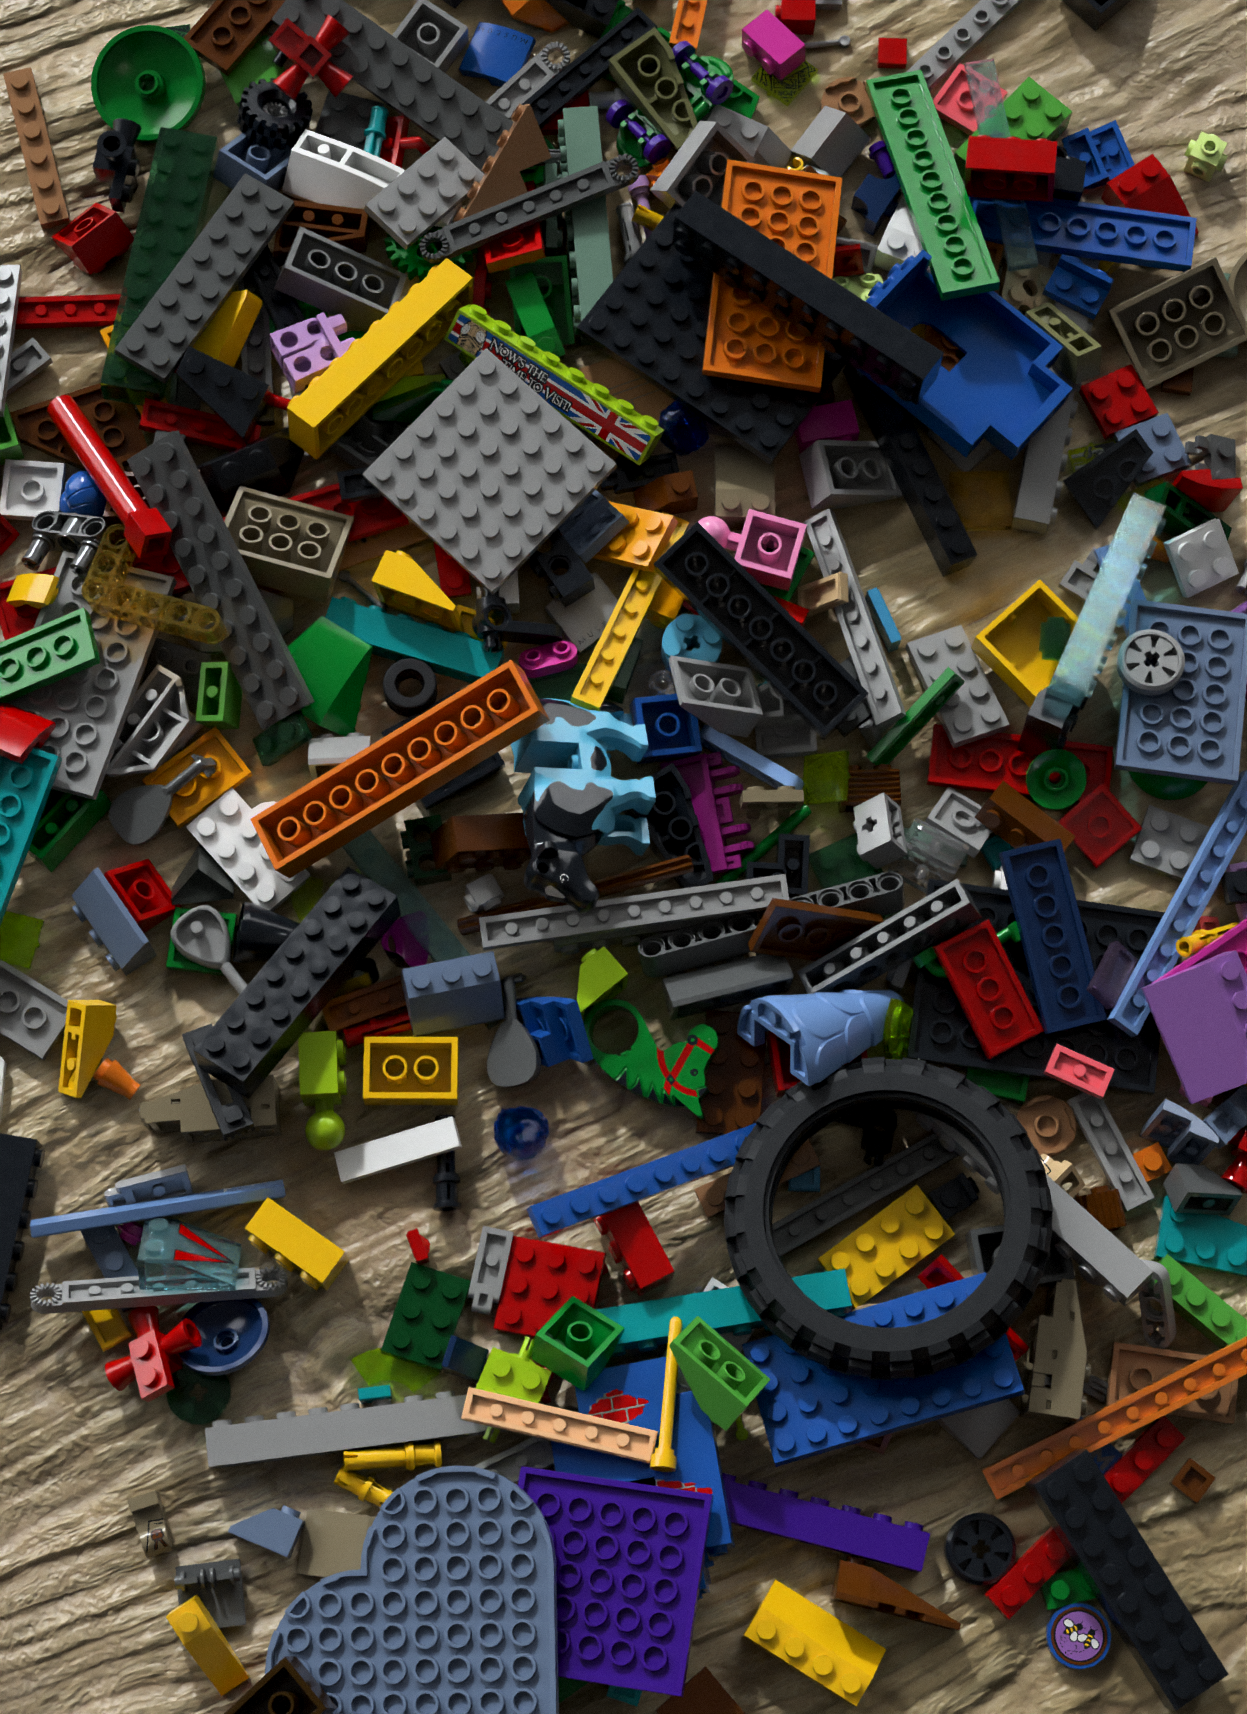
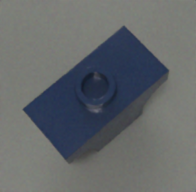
(876, 200)

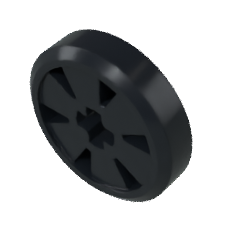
(994, 1563)

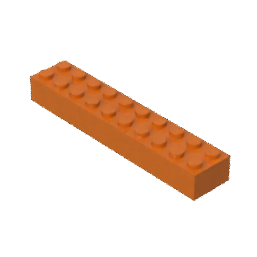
(399, 769)

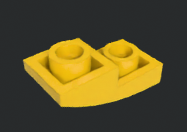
(34, 590)

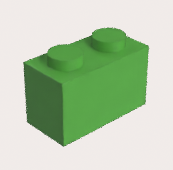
(218, 696)

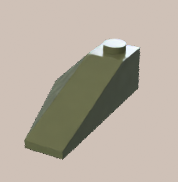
(653, 83)

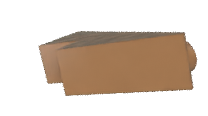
(502, 178)

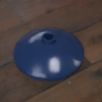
(222, 1323)

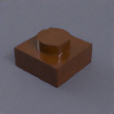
(1192, 1480)

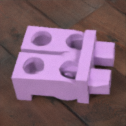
(309, 348)

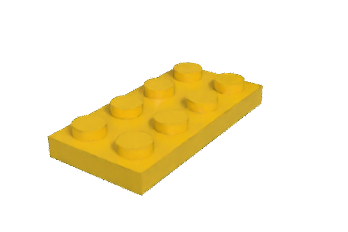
(888, 1245)

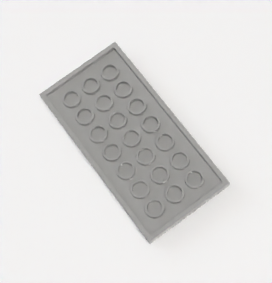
(95, 701)

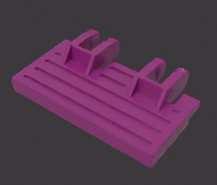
(714, 808)

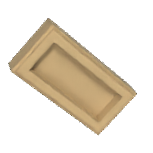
(824, 593)

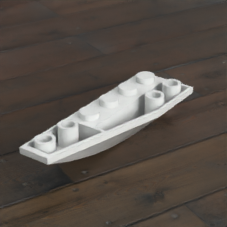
(339, 174)

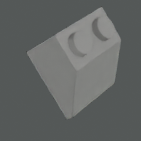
(330, 751)

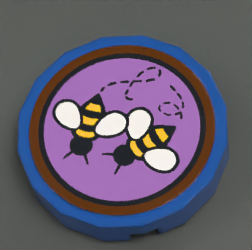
(1078, 1636)

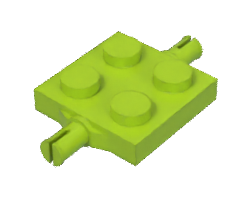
(514, 1377)

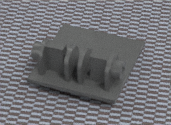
(180, 661)
(219, 1588)

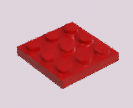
(541, 1280)

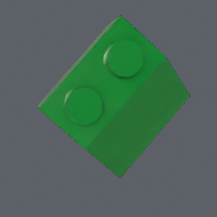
(577, 1343)

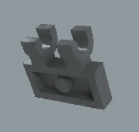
(1218, 455)

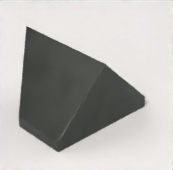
(202, 880)

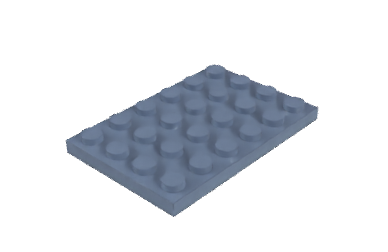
(1199, 722)

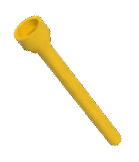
(664, 1458)

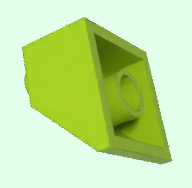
(599, 979)

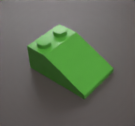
(716, 1373)

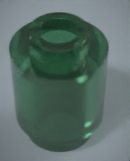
(1053, 638)

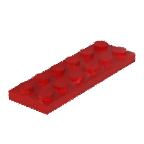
(996, 759)

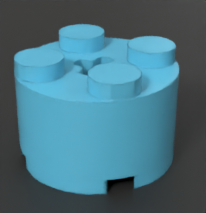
(687, 632)

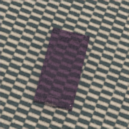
(1112, 974)

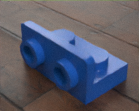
(1078, 286)

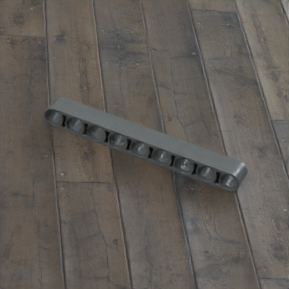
(731, 933)

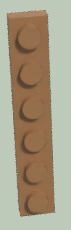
(36, 148)

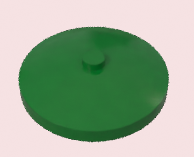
(149, 79)

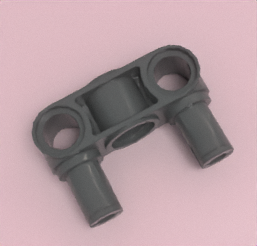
(67, 533)

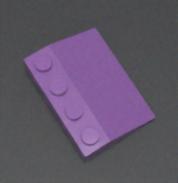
(1204, 1024)

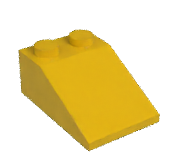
(410, 590)

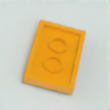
(640, 540)
(201, 790)

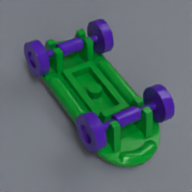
(706, 83)

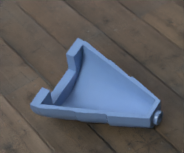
(819, 1027)

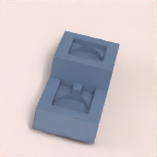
(1229, 1116)

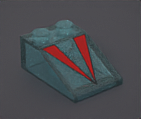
(186, 1258)

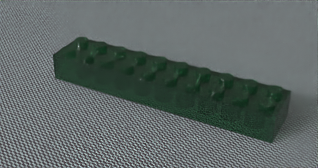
(166, 229)

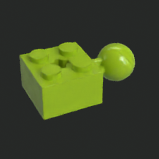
(322, 1086)

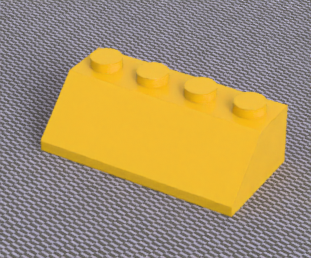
(814, 1643)

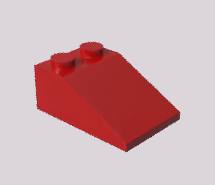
(1145, 188)

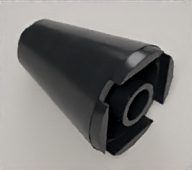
(260, 933)

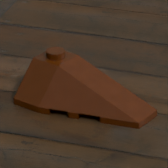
(872, 1590)

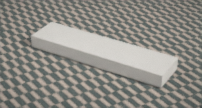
(398, 1150)

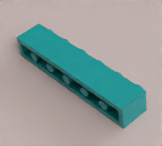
(403, 638)

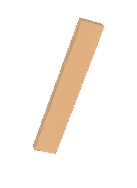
(559, 1425)

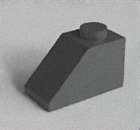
(1200, 1191)

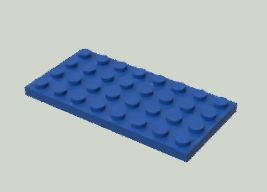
(822, 1410)

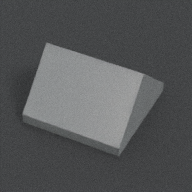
(831, 142)

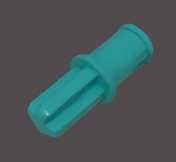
(376, 130)

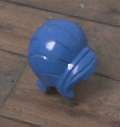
(82, 496)

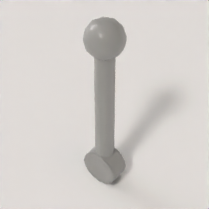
(843, 42)

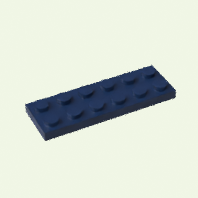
(1051, 935)

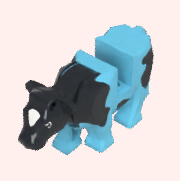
(573, 798)

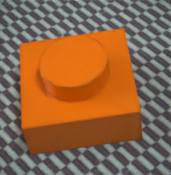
(1152, 1162)

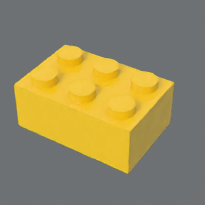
(411, 1071)
(296, 1245)

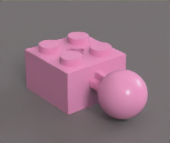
(758, 534)

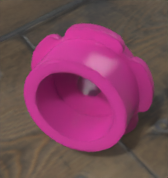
(131, 1232)

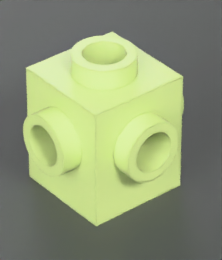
(1205, 156)

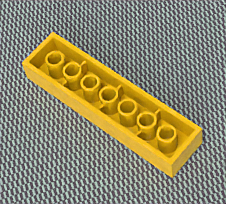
(378, 359)

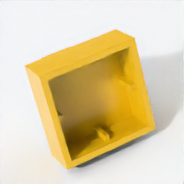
(1013, 638)

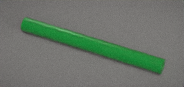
(767, 843)

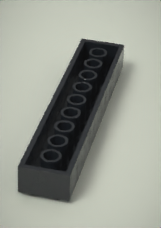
(806, 298)

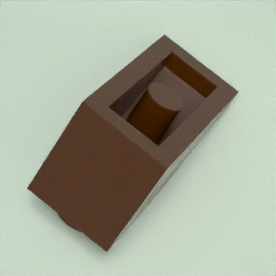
(669, 493)

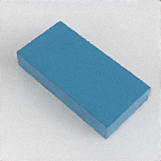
(883, 619)

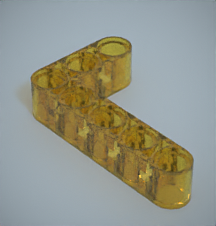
(142, 600)

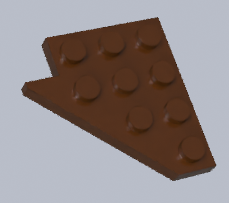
(112, 420)

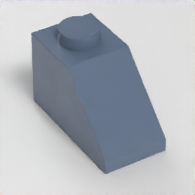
(272, 1530)

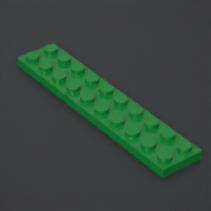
(932, 185)

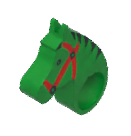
(664, 1077)

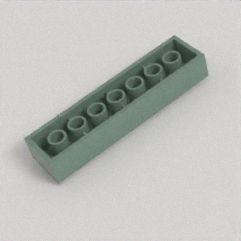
(586, 224)

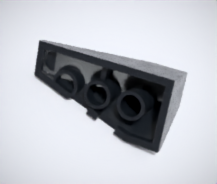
(675, 827)

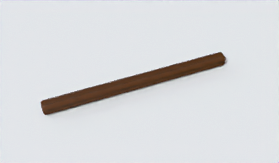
(606, 886)

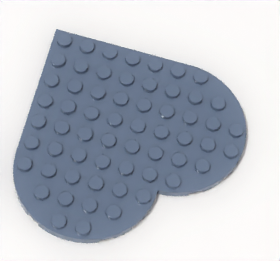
(445, 1606)

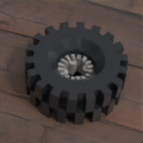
(273, 116)

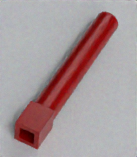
(144, 527)

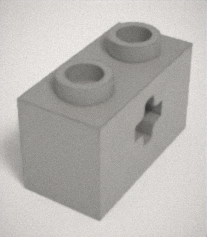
(879, 831)

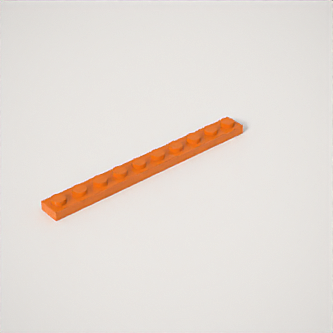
(1120, 1417)

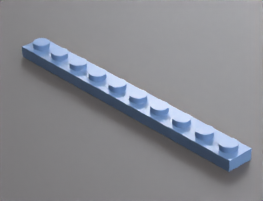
(1184, 908)

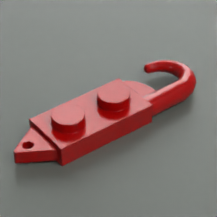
(482, 287)

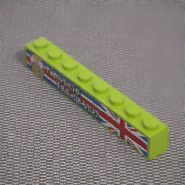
(562, 387)

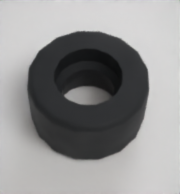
(404, 670)

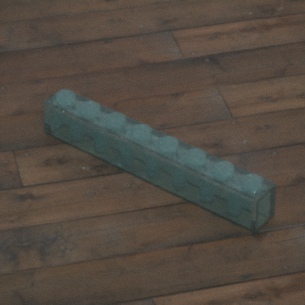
(1106, 600)

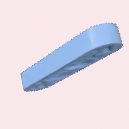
(748, 759)

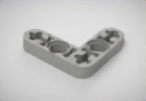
(1150, 1317)

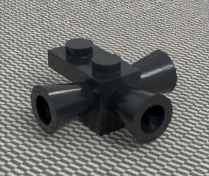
(117, 162)

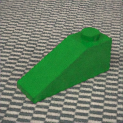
(534, 313)

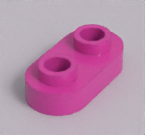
(548, 658)

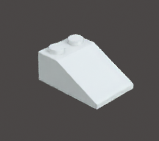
(899, 239)

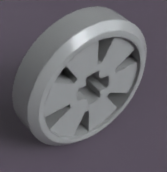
(1154, 645)

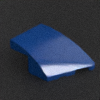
(555, 1028)

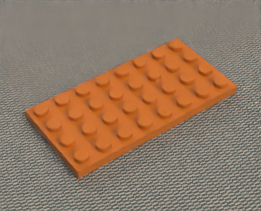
(746, 337)

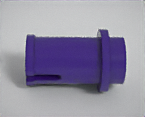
(880, 154)

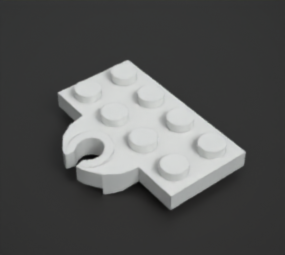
(235, 845)

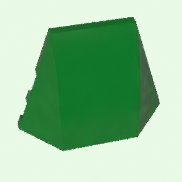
(335, 672)

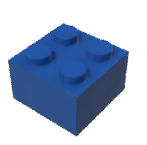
(669, 728)

